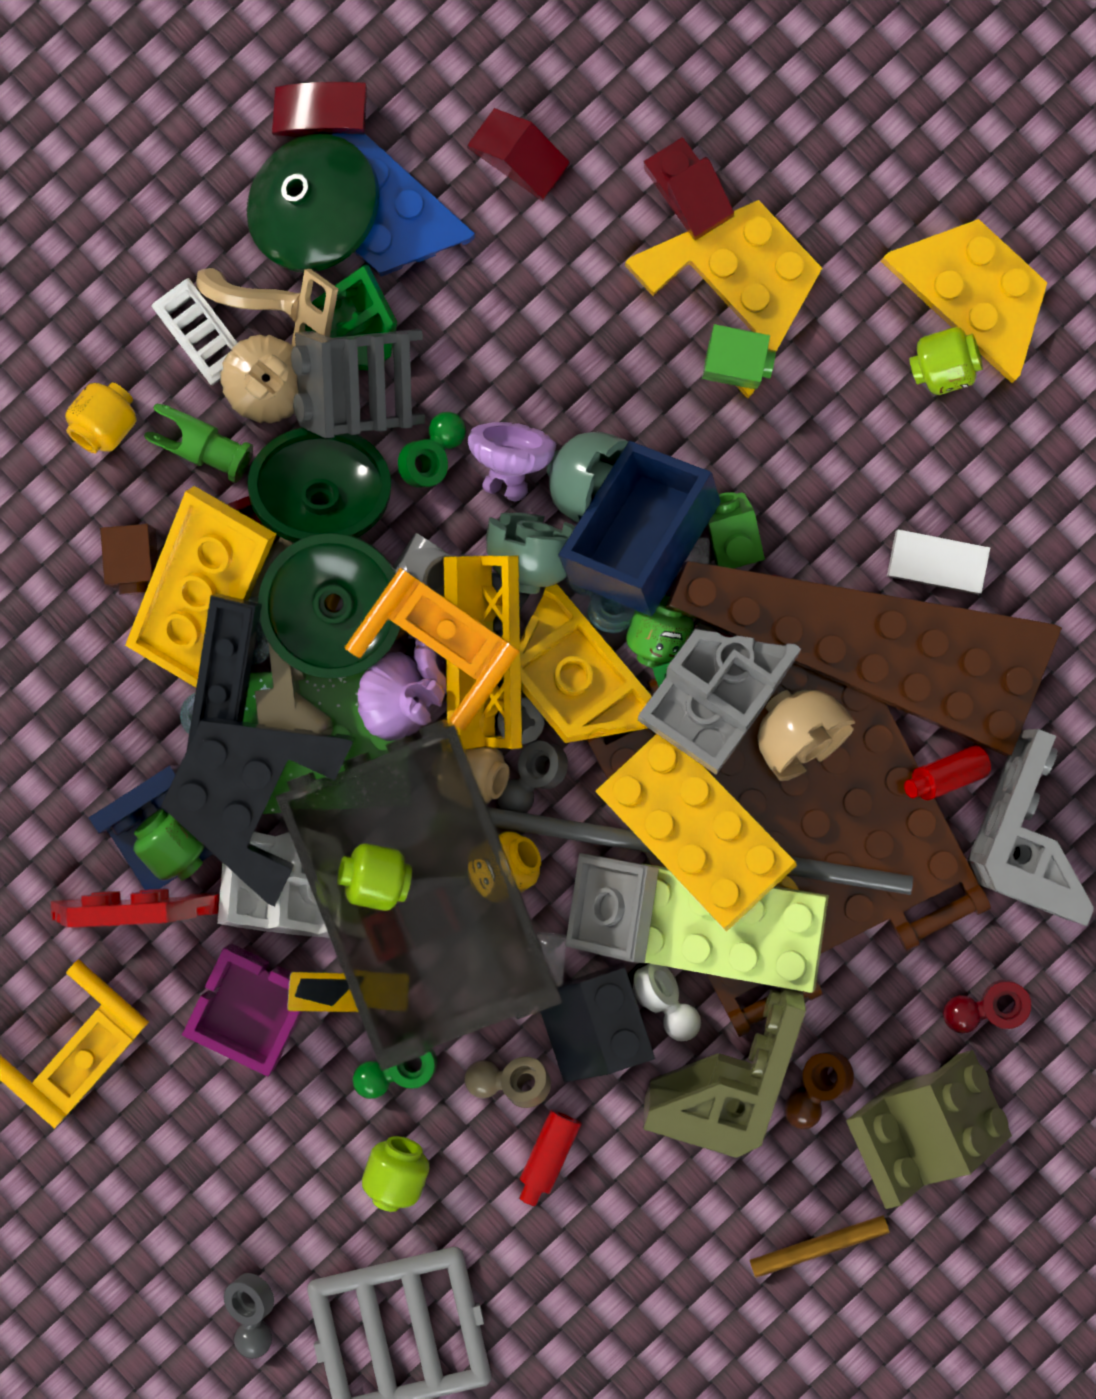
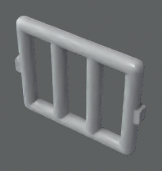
(409, 1270)

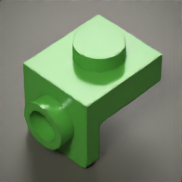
(735, 532)

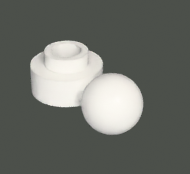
(658, 991)

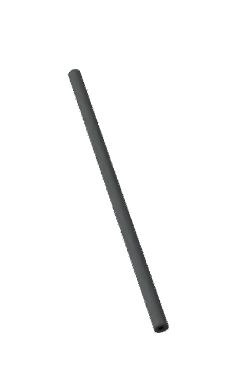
(627, 839)

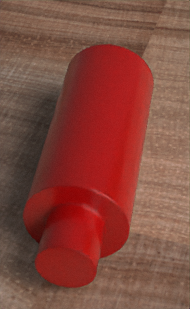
(948, 773)
(548, 1155)

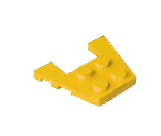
(746, 262)

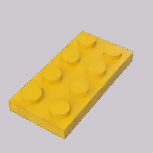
(205, 554)
(696, 830)

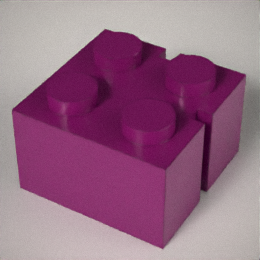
(247, 1014)

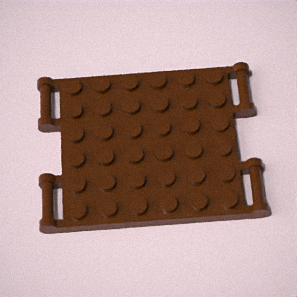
(839, 813)

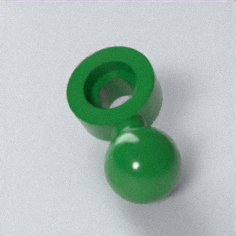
(446, 432)
(373, 1083)

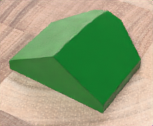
(360, 311)

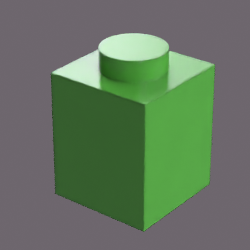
(738, 357)

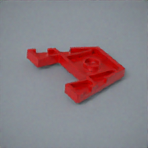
(143, 908)

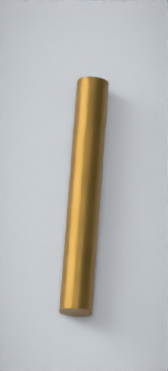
(819, 1246)

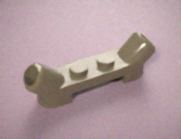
(283, 705)

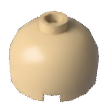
(801, 729)

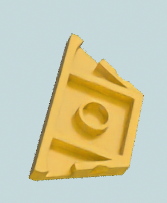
(976, 286)
(576, 674)

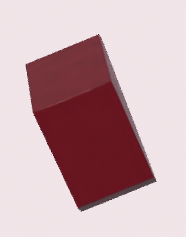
(519, 152)

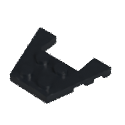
(229, 782)

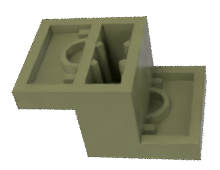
(929, 1129)

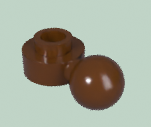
(804, 1107)

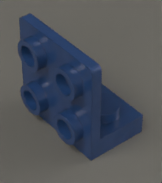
(128, 812)

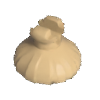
(244, 383)

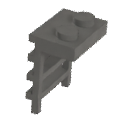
(330, 382)

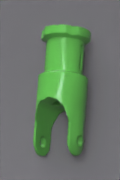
(203, 444)

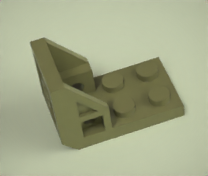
(710, 1108)

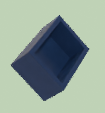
(640, 528)

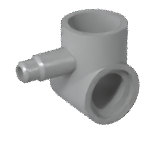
(424, 562)

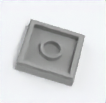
(612, 907)

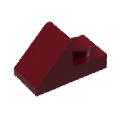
(689, 188)

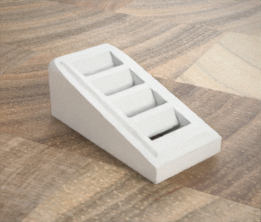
(175, 299)

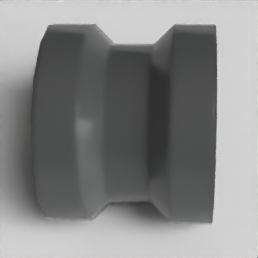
(531, 724)

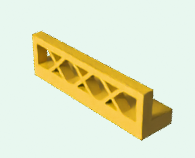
(471, 589)

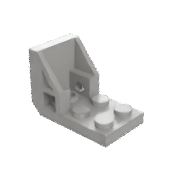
(1041, 870)

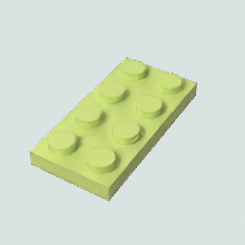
(769, 945)

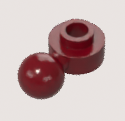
(964, 1014)

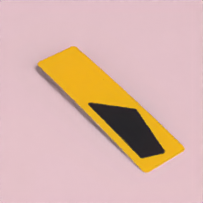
(320, 993)

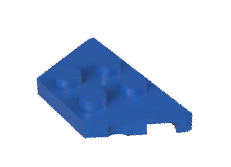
(409, 218)

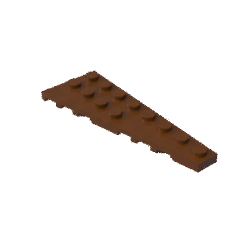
(928, 659)

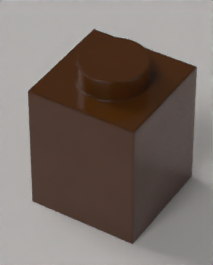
(129, 557)

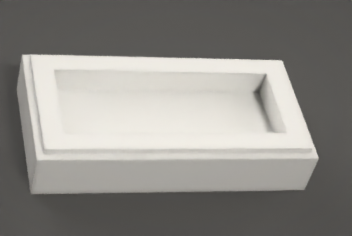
(938, 562)

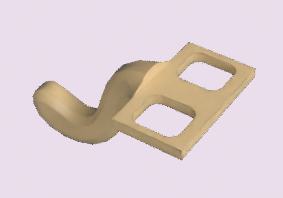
(297, 305)

